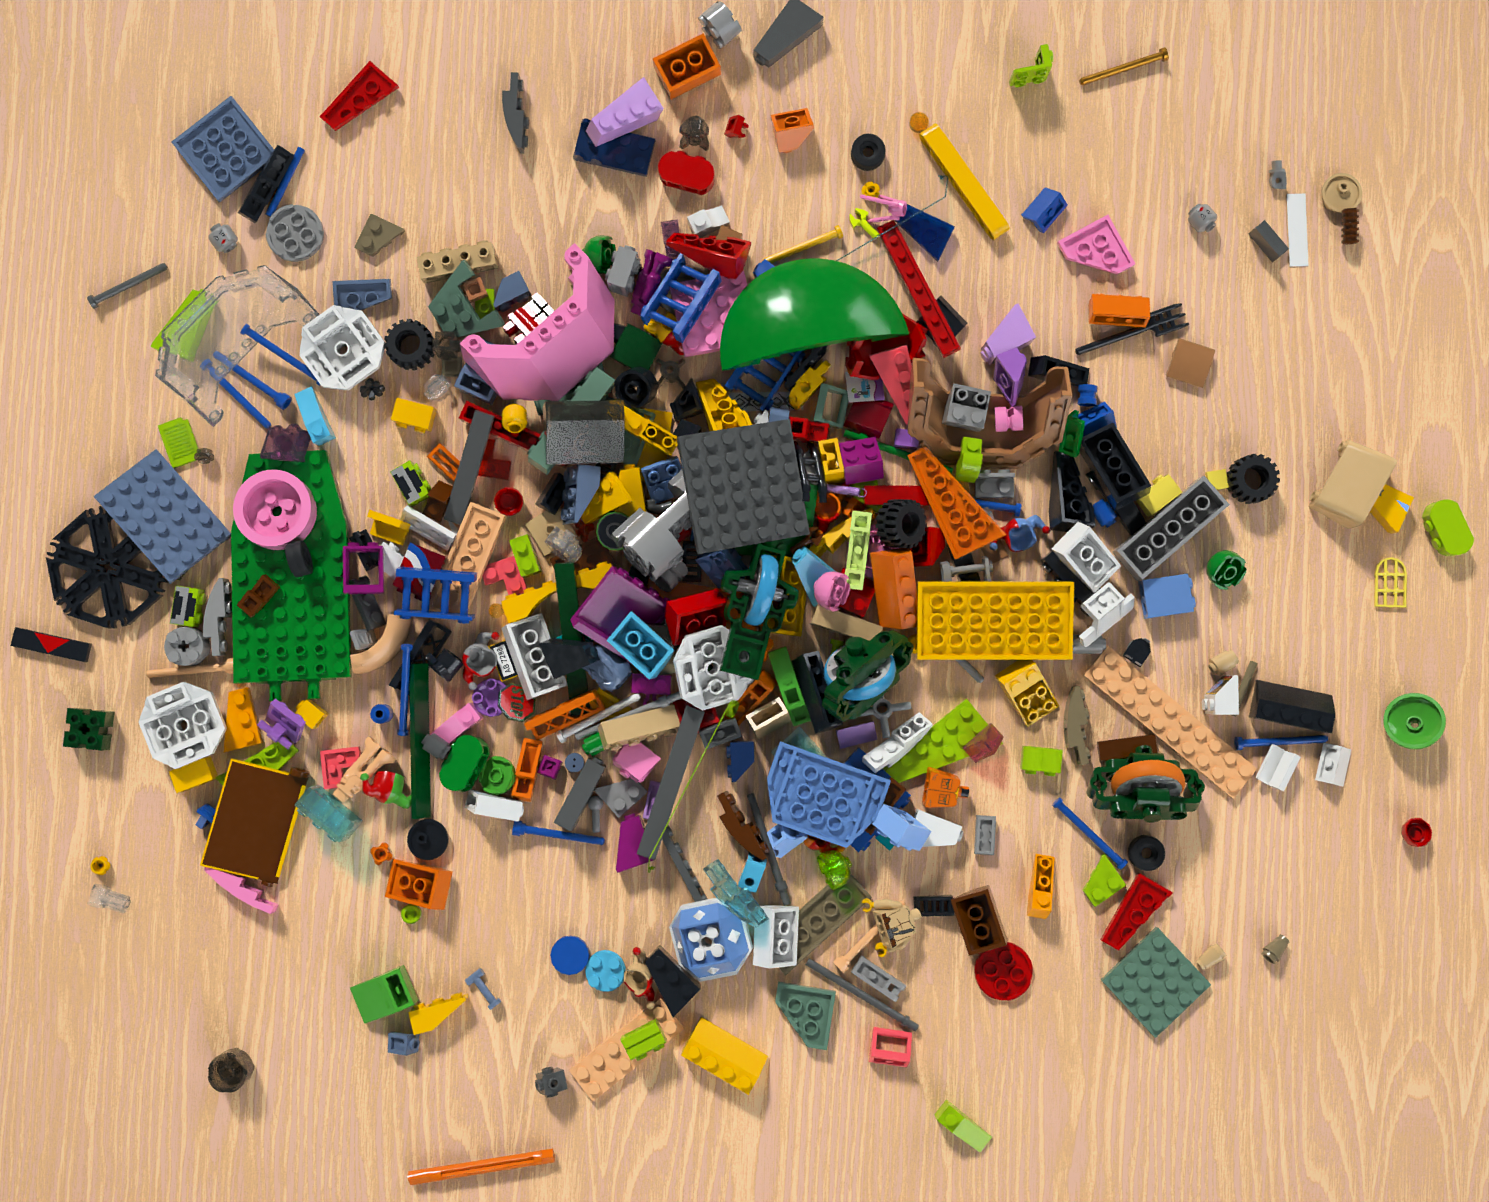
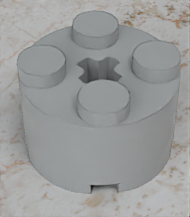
(719, 24)
(176, 648)

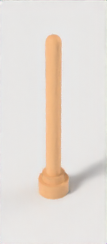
(227, 666)
(844, 961)

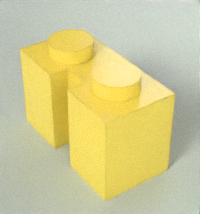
(1161, 493)

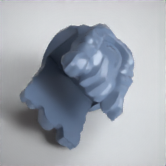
(610, 670)

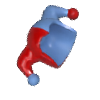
(1021, 533)

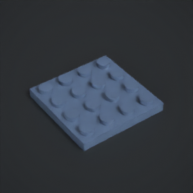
(224, 148)

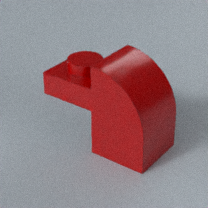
(808, 431)

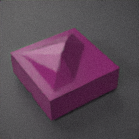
(549, 767)

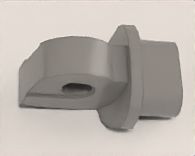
(1277, 172)

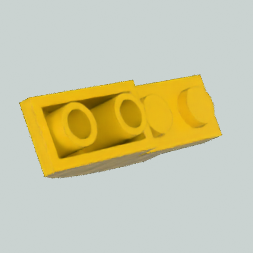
(649, 432)

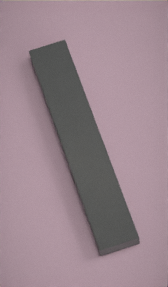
(469, 466)

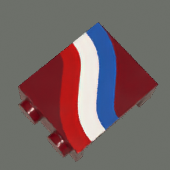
(419, 558)

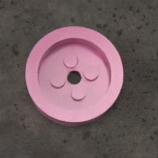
(263, 493)

